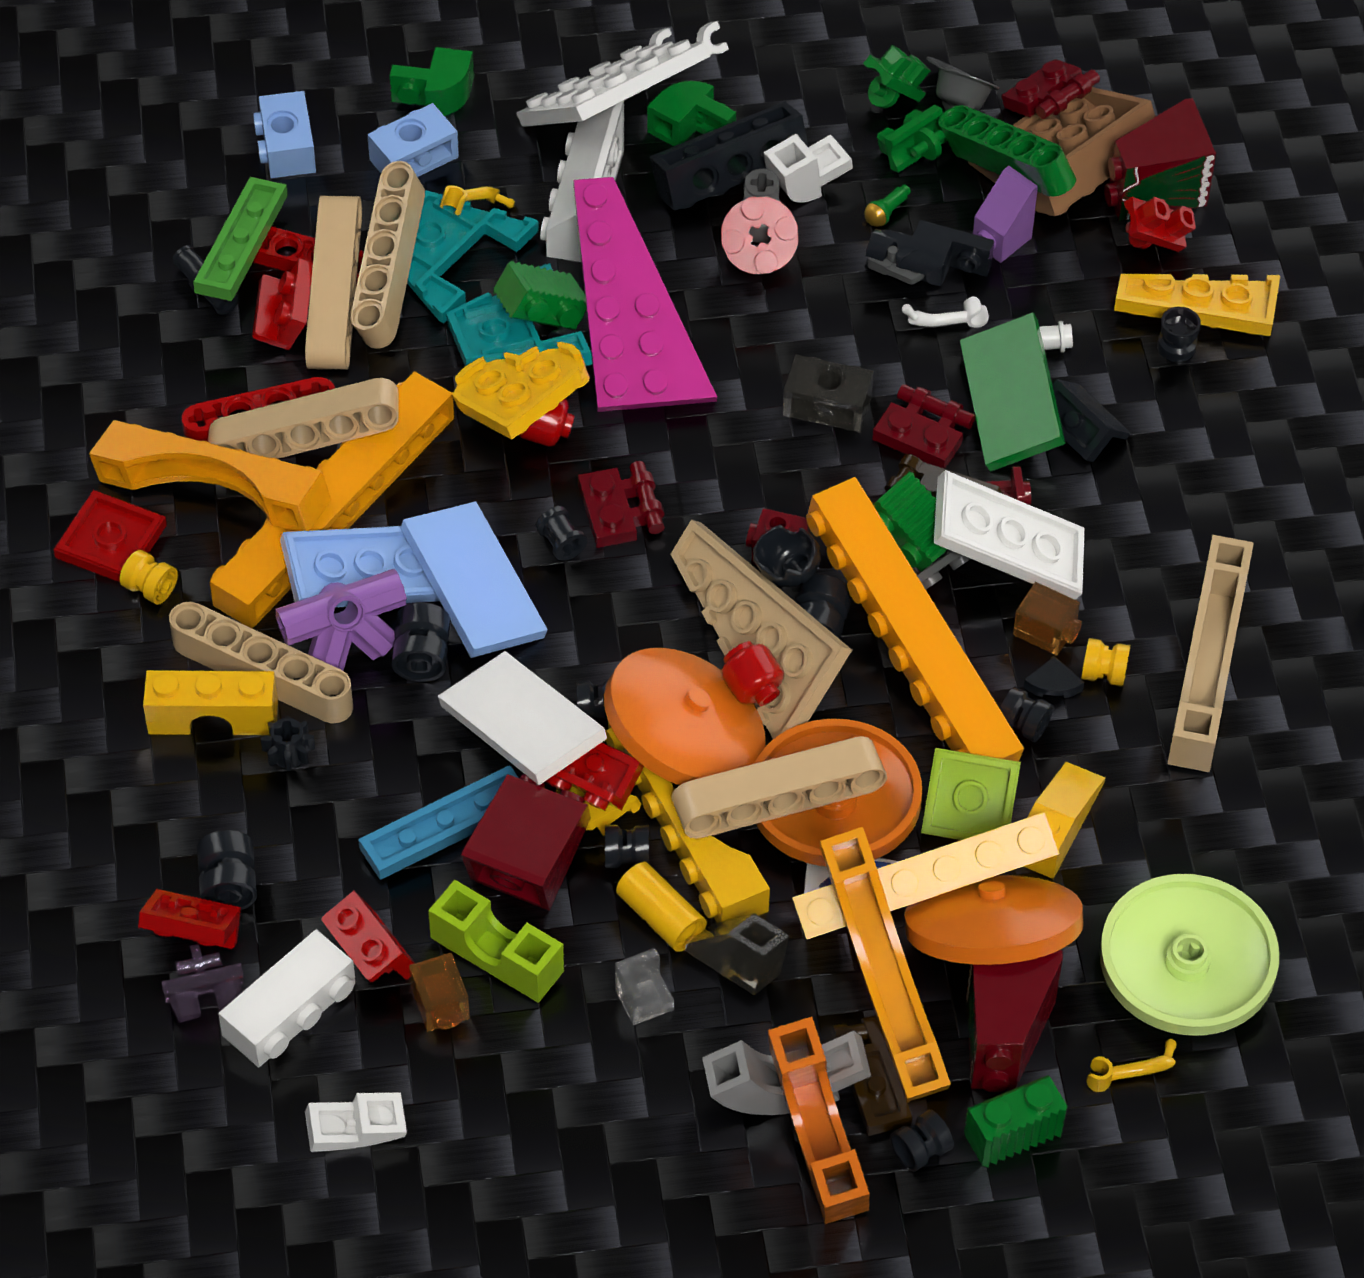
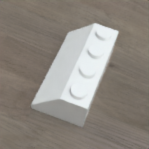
(592, 153)

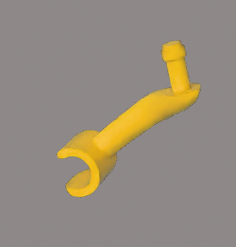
(456, 197)
(1140, 1068)

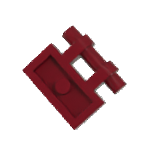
(1049, 89)
(921, 436)
(608, 506)

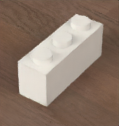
(287, 998)

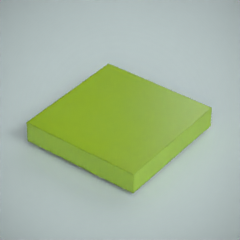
(969, 794)

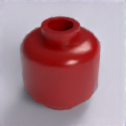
(550, 426)
(752, 673)

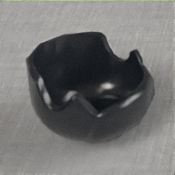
(787, 556)

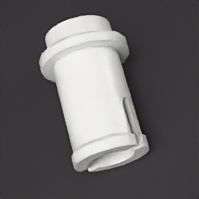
(1057, 336)

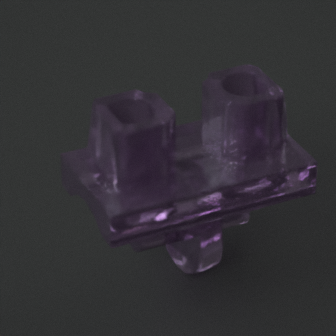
(183, 991)

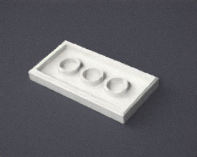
(1009, 535)
(522, 717)

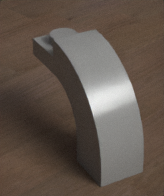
(749, 1082)

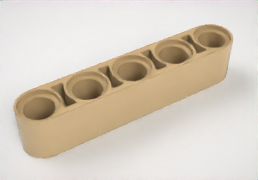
(392, 270)
(333, 282)
(311, 420)
(203, 636)
(778, 787)

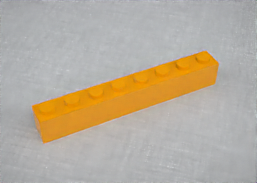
(355, 480)
(909, 623)

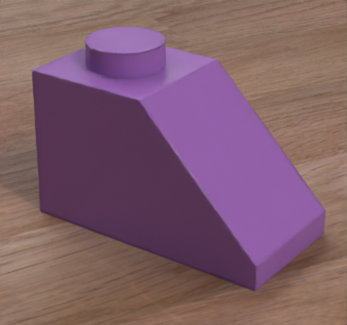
(1007, 213)

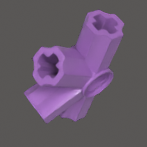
(357, 623)

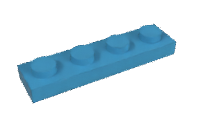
(431, 826)

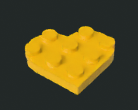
(520, 388)

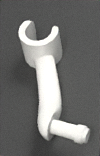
(974, 314)

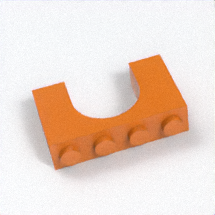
(812, 1107)

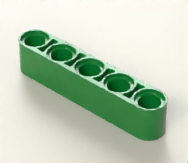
(999, 144)

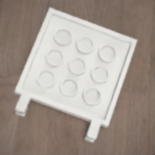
(620, 80)

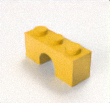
(240, 697)

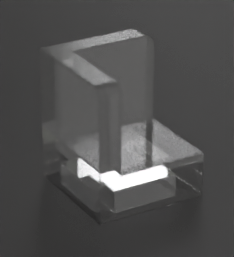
(642, 987)

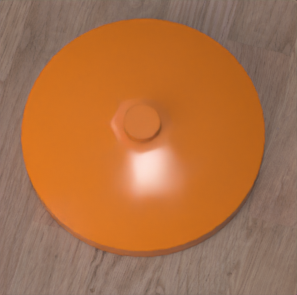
(680, 716)
(884, 814)
(996, 921)

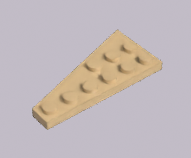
(753, 609)

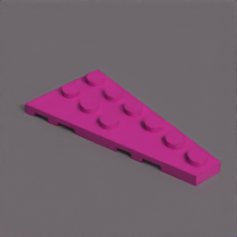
(633, 326)

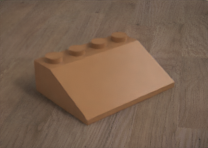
(1087, 138)

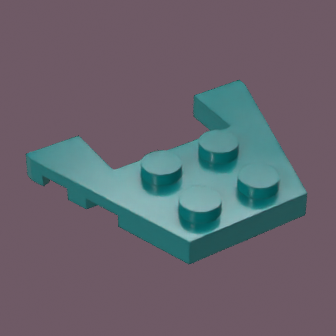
(446, 237)
(487, 331)

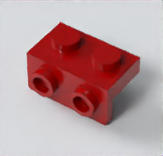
(603, 776)

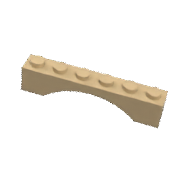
(1210, 654)

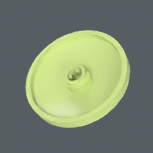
(1189, 954)

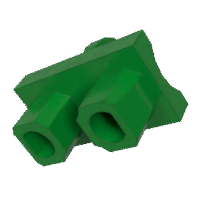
(897, 76)
(913, 140)

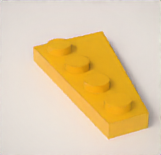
(1219, 304)

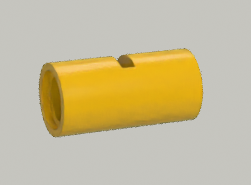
(660, 906)

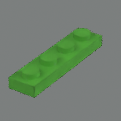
(240, 239)

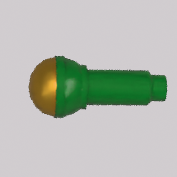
(879, 211)

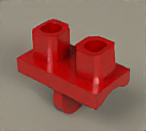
(1157, 224)

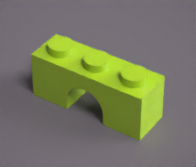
(467, 926)

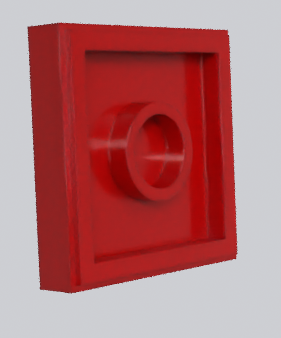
(107, 534)

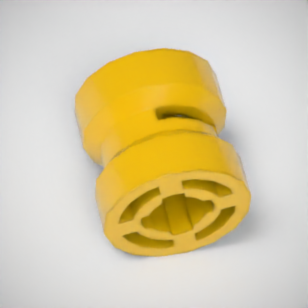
(152, 579)
(1102, 661)

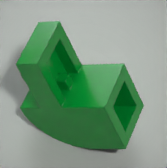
(444, 84)
(686, 109)

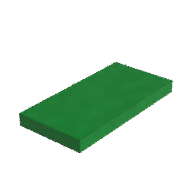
(1012, 392)

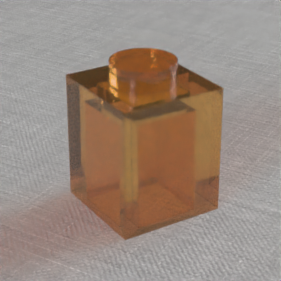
(1047, 619)
(439, 992)

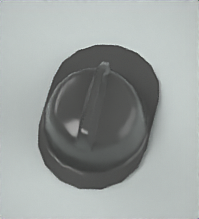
(960, 88)

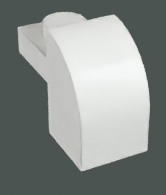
(805, 168)

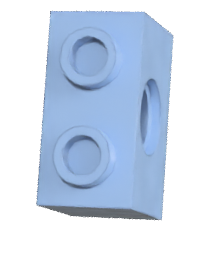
(286, 134)
(420, 139)

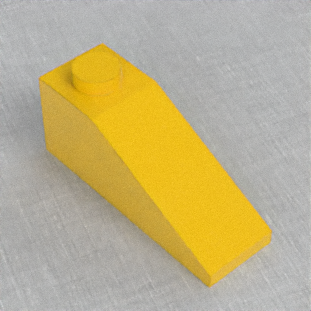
(1066, 807)

